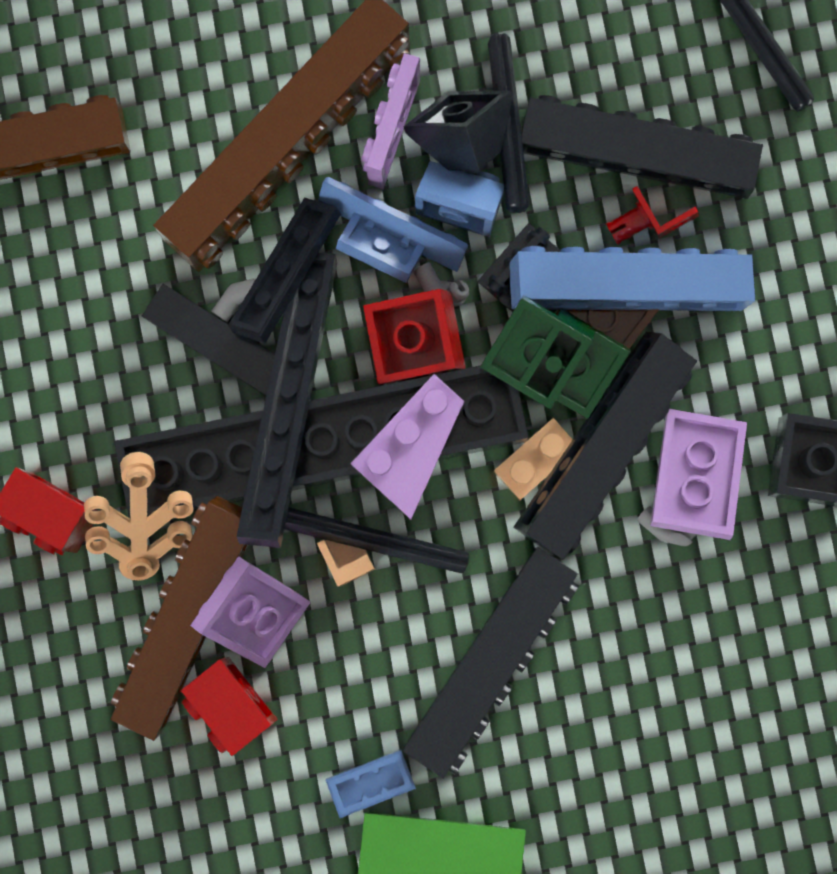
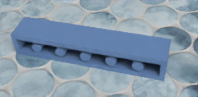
(633, 280)

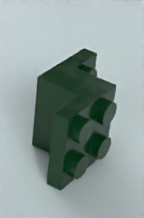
(555, 357)

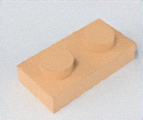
(534, 459)

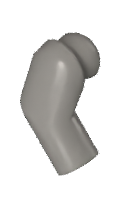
(430, 281)
(232, 299)
(665, 535)

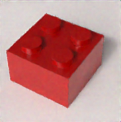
(414, 336)
(44, 510)
(227, 706)

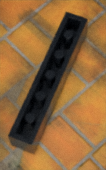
(641, 147)
(606, 444)
(490, 662)

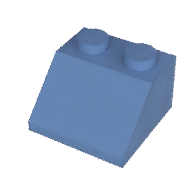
(460, 198)

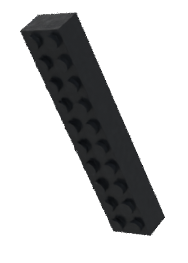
(218, 454)

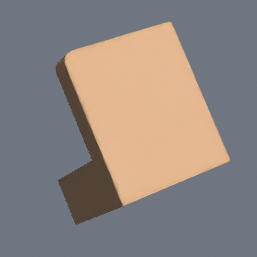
(345, 561)

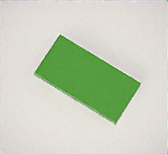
(438, 846)

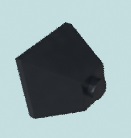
(463, 128)

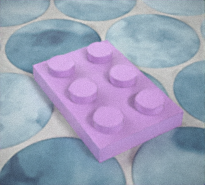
(390, 120)
(699, 474)
(250, 612)

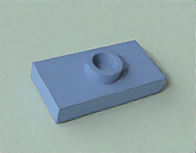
(370, 783)

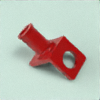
(642, 217)

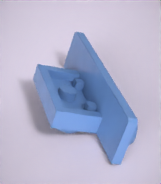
(386, 235)

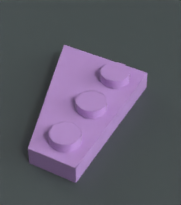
(409, 446)

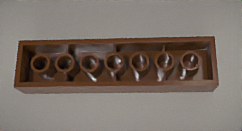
(285, 134)

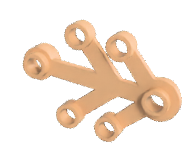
(139, 559)

